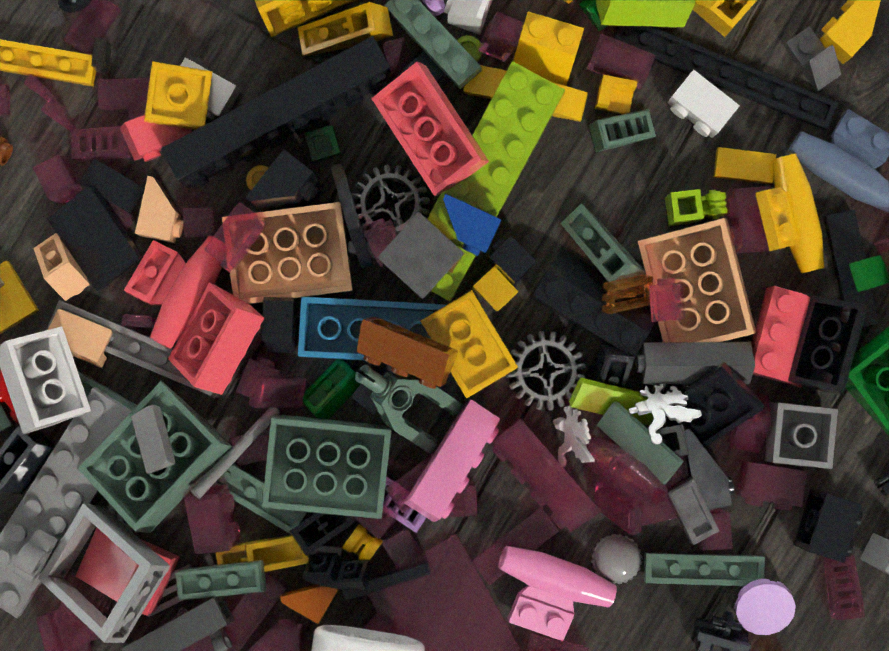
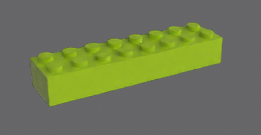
(507, 138)

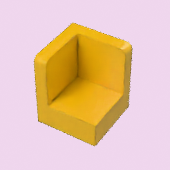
(615, 94)
(495, 289)

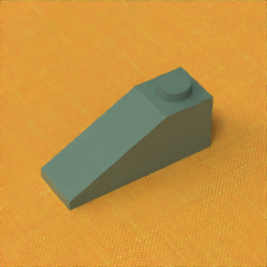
(600, 245)

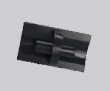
(722, 633)

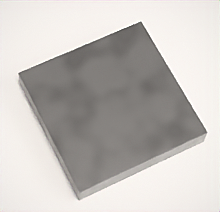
(420, 255)

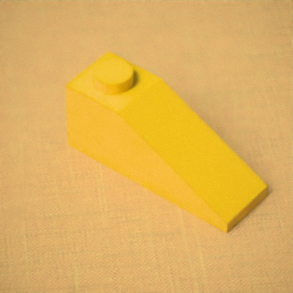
(345, 29)

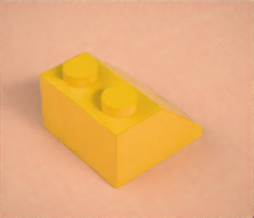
(548, 47)

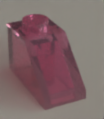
(281, 637)

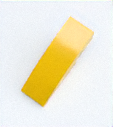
(275, 553)

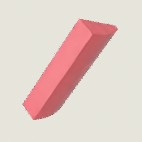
(429, 129)

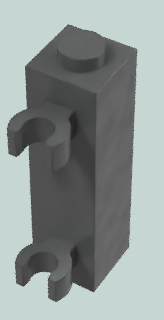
(689, 361)
(190, 628)

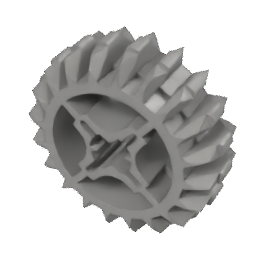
(402, 198)
(521, 373)

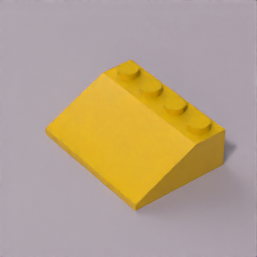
(287, 14)

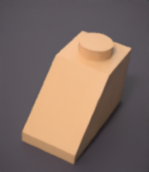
(158, 214)
(60, 267)

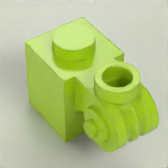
(691, 207)

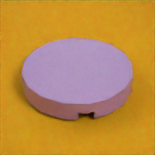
(764, 607)

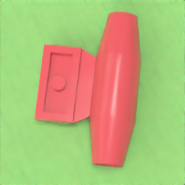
(173, 283)

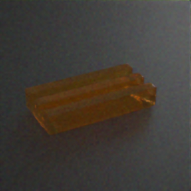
(613, 294)

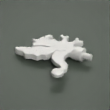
(662, 405)
(575, 436)

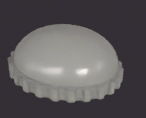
(616, 558)

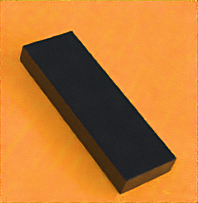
(391, 578)

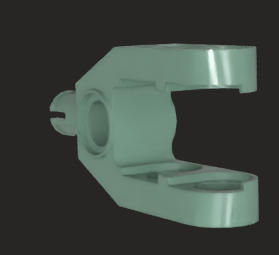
(392, 409)

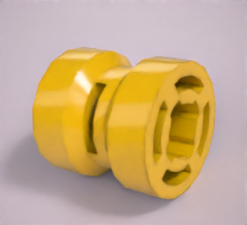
(360, 537)

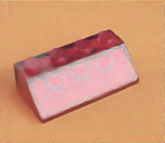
(545, 475)

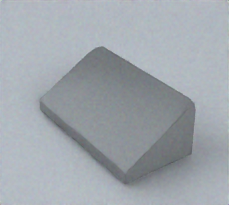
(153, 439)

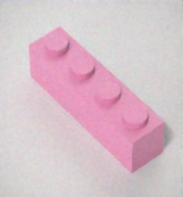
(452, 462)

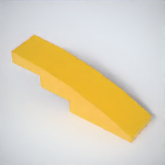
(489, 79)

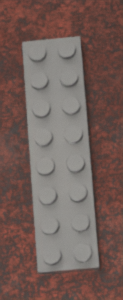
(55, 494)

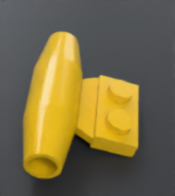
(791, 214)

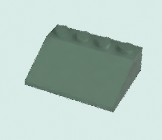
(326, 466)
(120, 473)

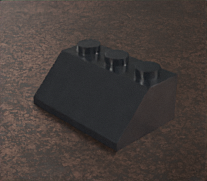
(285, 185)
(827, 344)

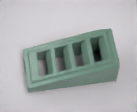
(604, 134)

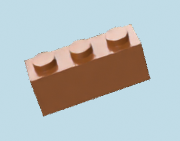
(405, 352)

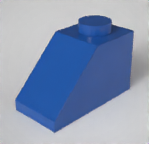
(471, 225)

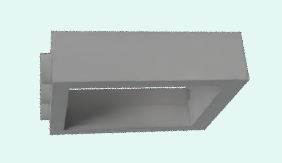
(136, 594)

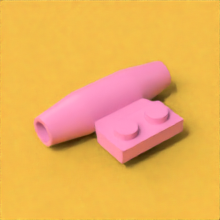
(551, 590)

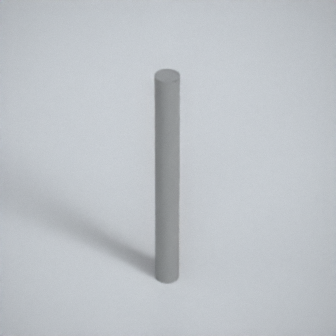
(234, 453)

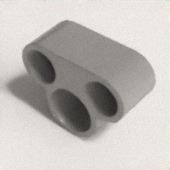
(34, 555)

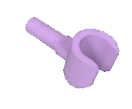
(435, 7)

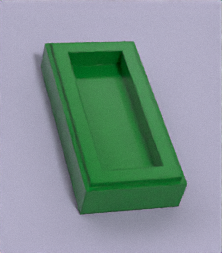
(869, 273)

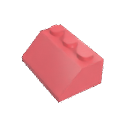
(778, 333)
(215, 339)

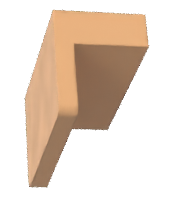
(84, 337)

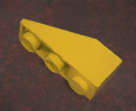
(851, 28)

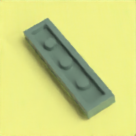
(435, 40)
(702, 568)

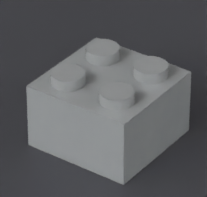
(801, 435)

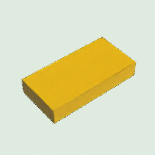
(744, 165)

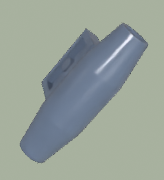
(850, 159)

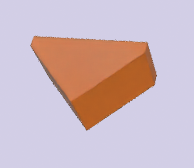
(310, 601)

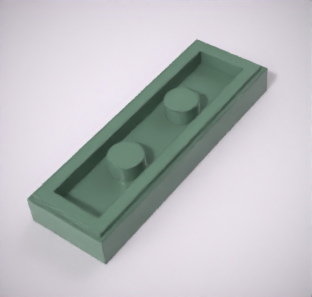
(635, 439)
(220, 580)

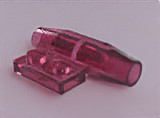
(623, 484)

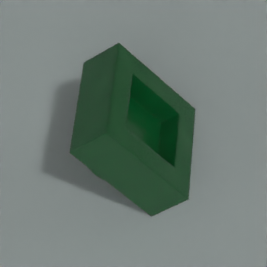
(322, 143)

